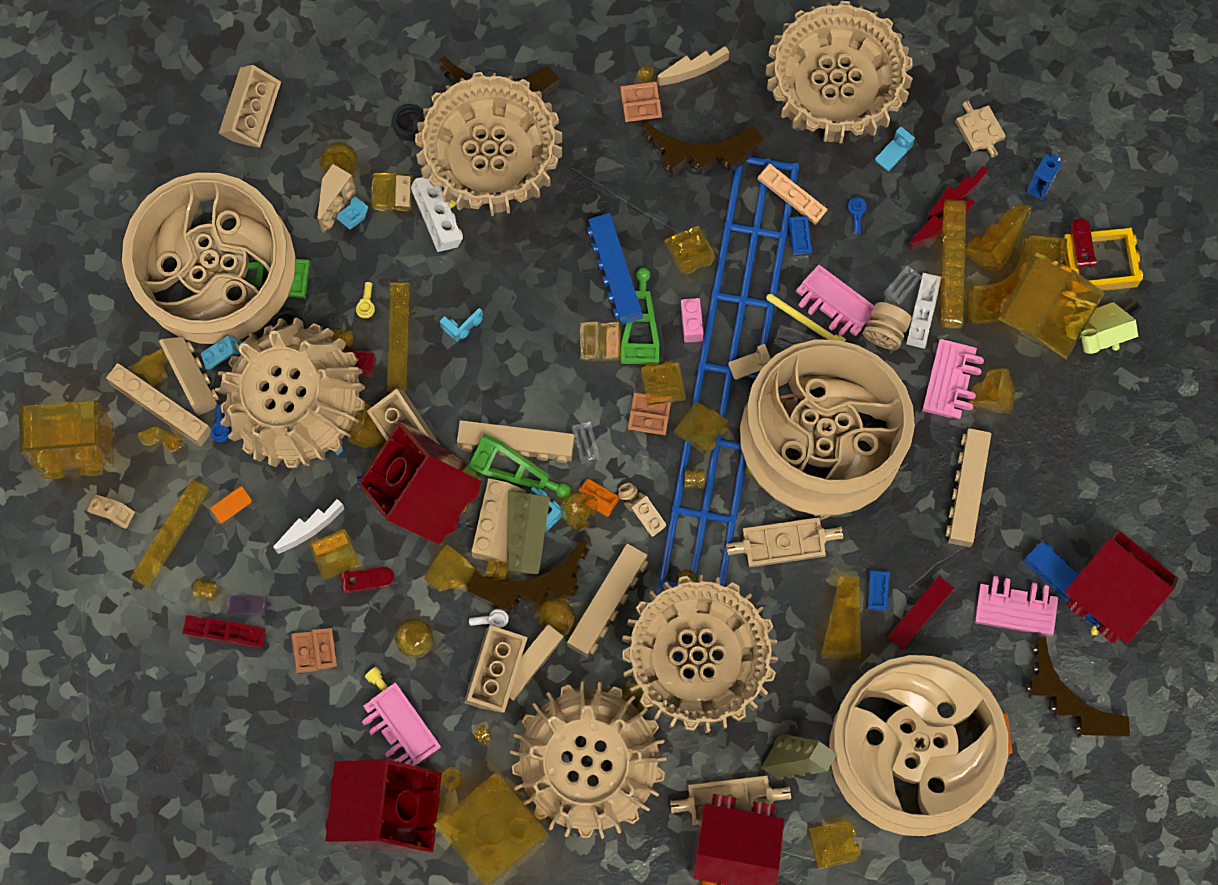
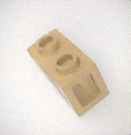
(750, 364)
(111, 510)
(646, 513)

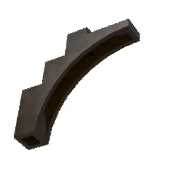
(544, 80)
(703, 156)
(558, 581)
(1065, 705)

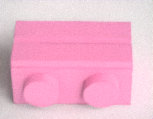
(691, 320)

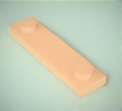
(792, 194)

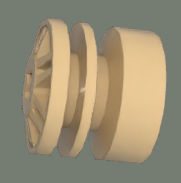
(887, 326)

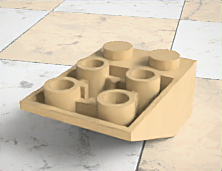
(335, 191)

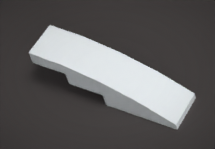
(923, 310)
(304, 530)

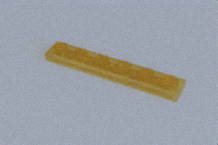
(398, 337)
(170, 533)

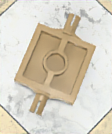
(980, 129)

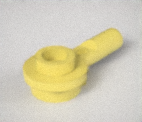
(365, 307)

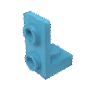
(895, 149)
(456, 333)
(220, 351)
(555, 513)

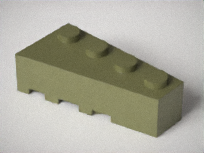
(526, 530)
(797, 756)

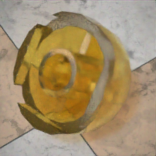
(340, 155)
(577, 509)
(557, 614)
(414, 638)

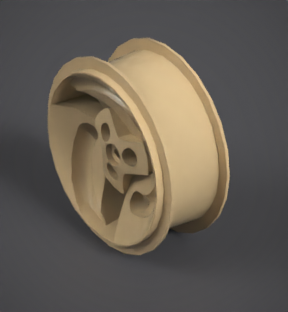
(163, 231)
(852, 384)
(867, 771)

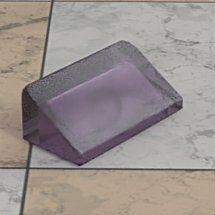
(247, 605)

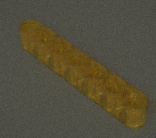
(953, 264)

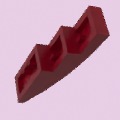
(965, 188)
(933, 229)
(921, 612)
(223, 631)

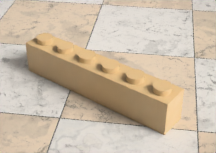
(159, 405)
(524, 441)
(969, 487)
(607, 600)

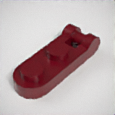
(1082, 244)
(366, 579)

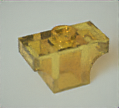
(151, 367)

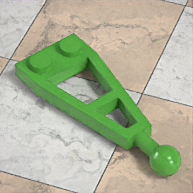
(300, 280)
(641, 353)
(485, 454)

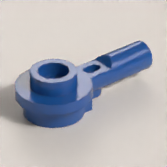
(857, 207)
(219, 432)

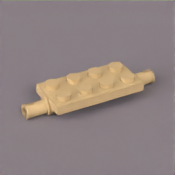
(784, 542)
(745, 791)

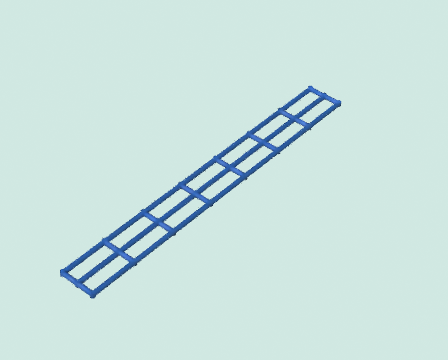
(743, 300)

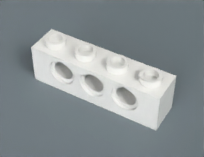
(435, 222)

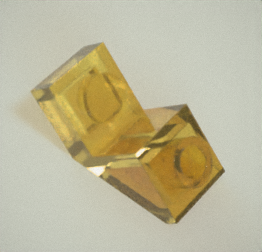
(170, 441)

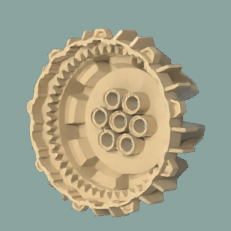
(830, 38)
(488, 108)
(317, 418)
(734, 631)
(629, 748)

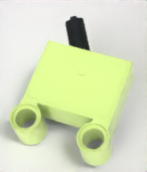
(1109, 327)

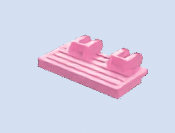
(837, 299)
(949, 381)
(1016, 611)
(403, 726)

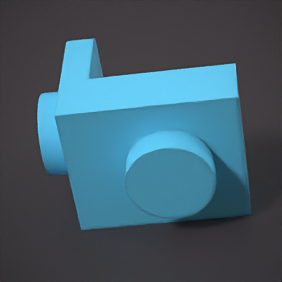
(353, 213)

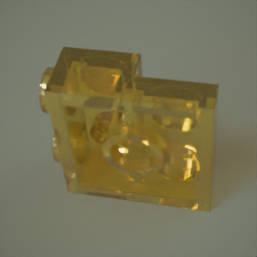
(690, 250)
(662, 383)
(702, 428)
(834, 844)

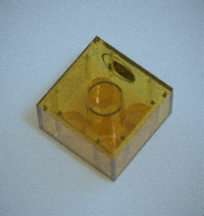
(1050, 304)
(66, 438)
(492, 831)

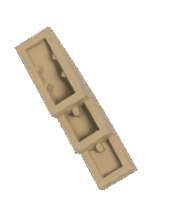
(687, 69)
(535, 658)

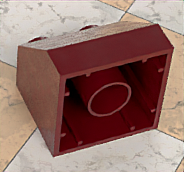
(420, 484)
(1120, 588)
(383, 806)
(737, 843)

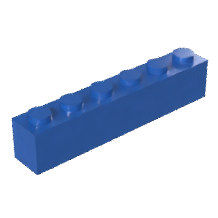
(615, 268)
(1054, 572)

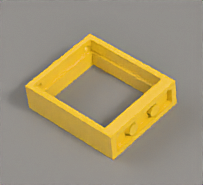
(1133, 256)

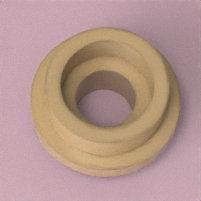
(627, 491)

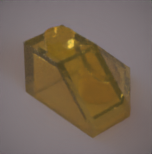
(994, 392)
(365, 432)
(450, 571)

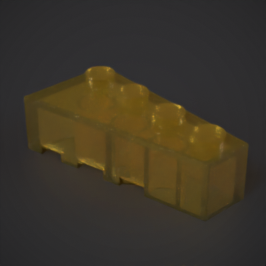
(844, 627)

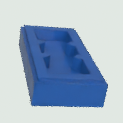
(800, 235)
(878, 590)

